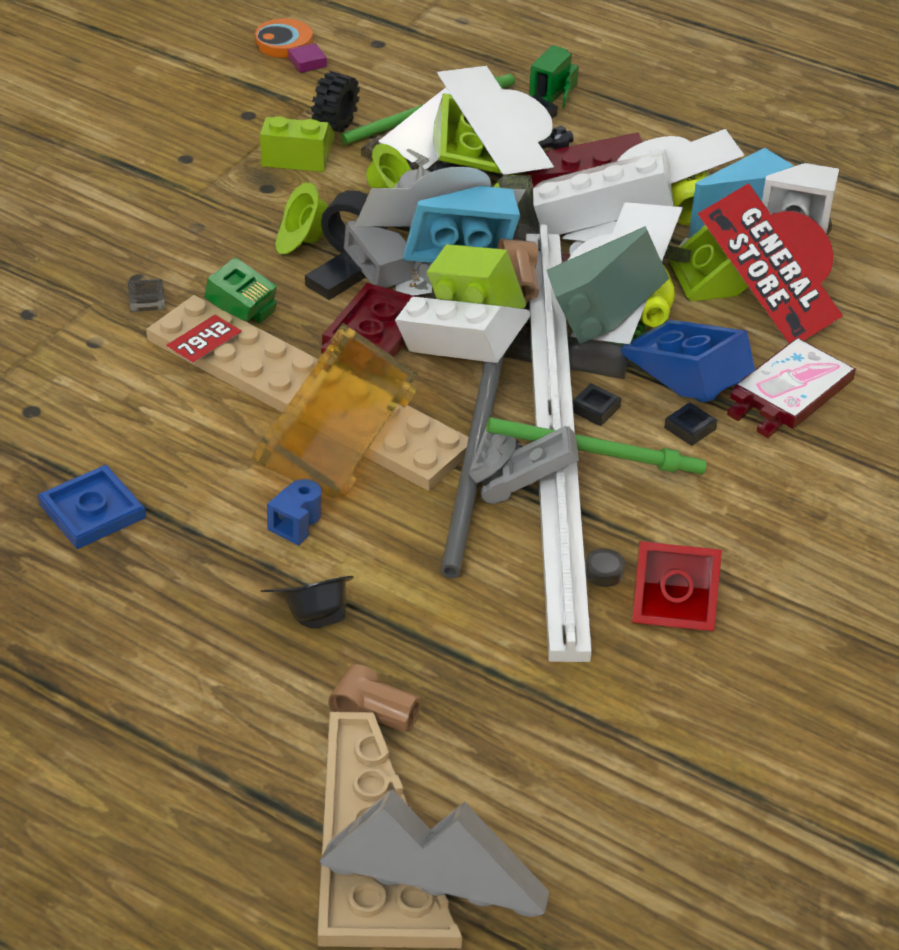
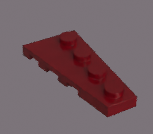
(584, 156)

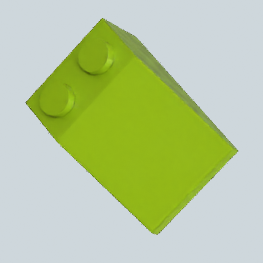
(456, 139)

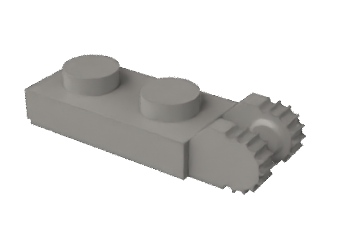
(531, 464)

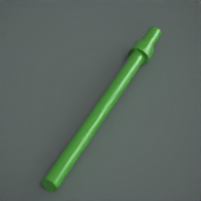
(665, 459)

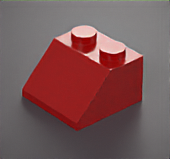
(676, 585)

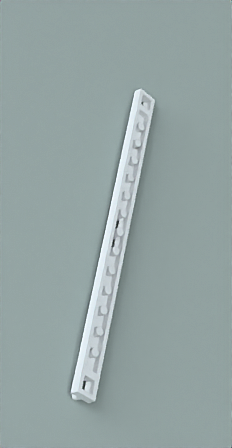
(558, 492)

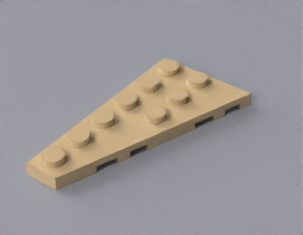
(357, 907)

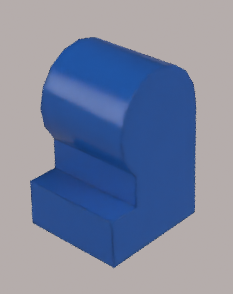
(297, 509)

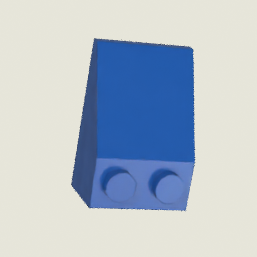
(693, 357)

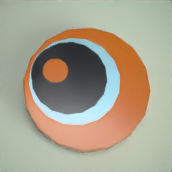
(282, 34)

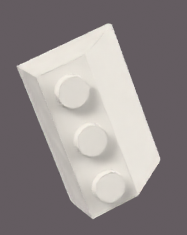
(803, 190)
(459, 328)

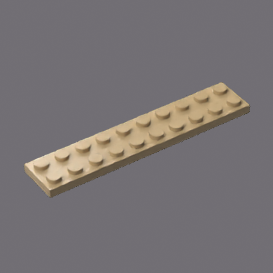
(275, 370)

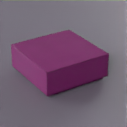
(307, 57)

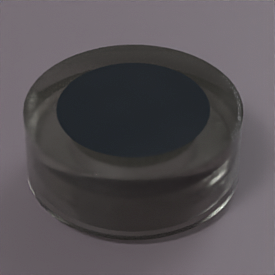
(604, 567)

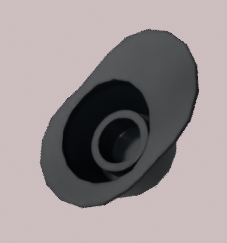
(317, 603)

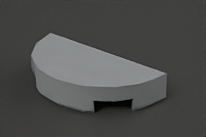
(491, 455)

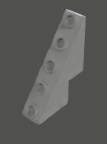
(452, 858)

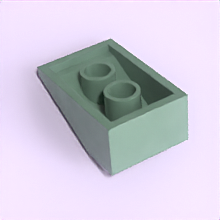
(607, 283)

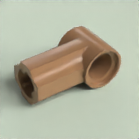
(524, 261)
(364, 692)

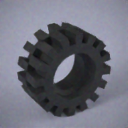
(336, 100)

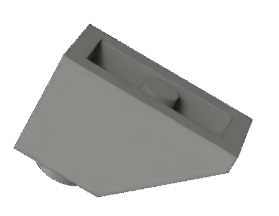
(378, 254)

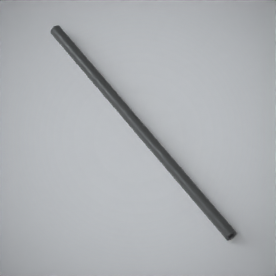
(467, 487)

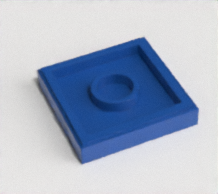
(91, 506)

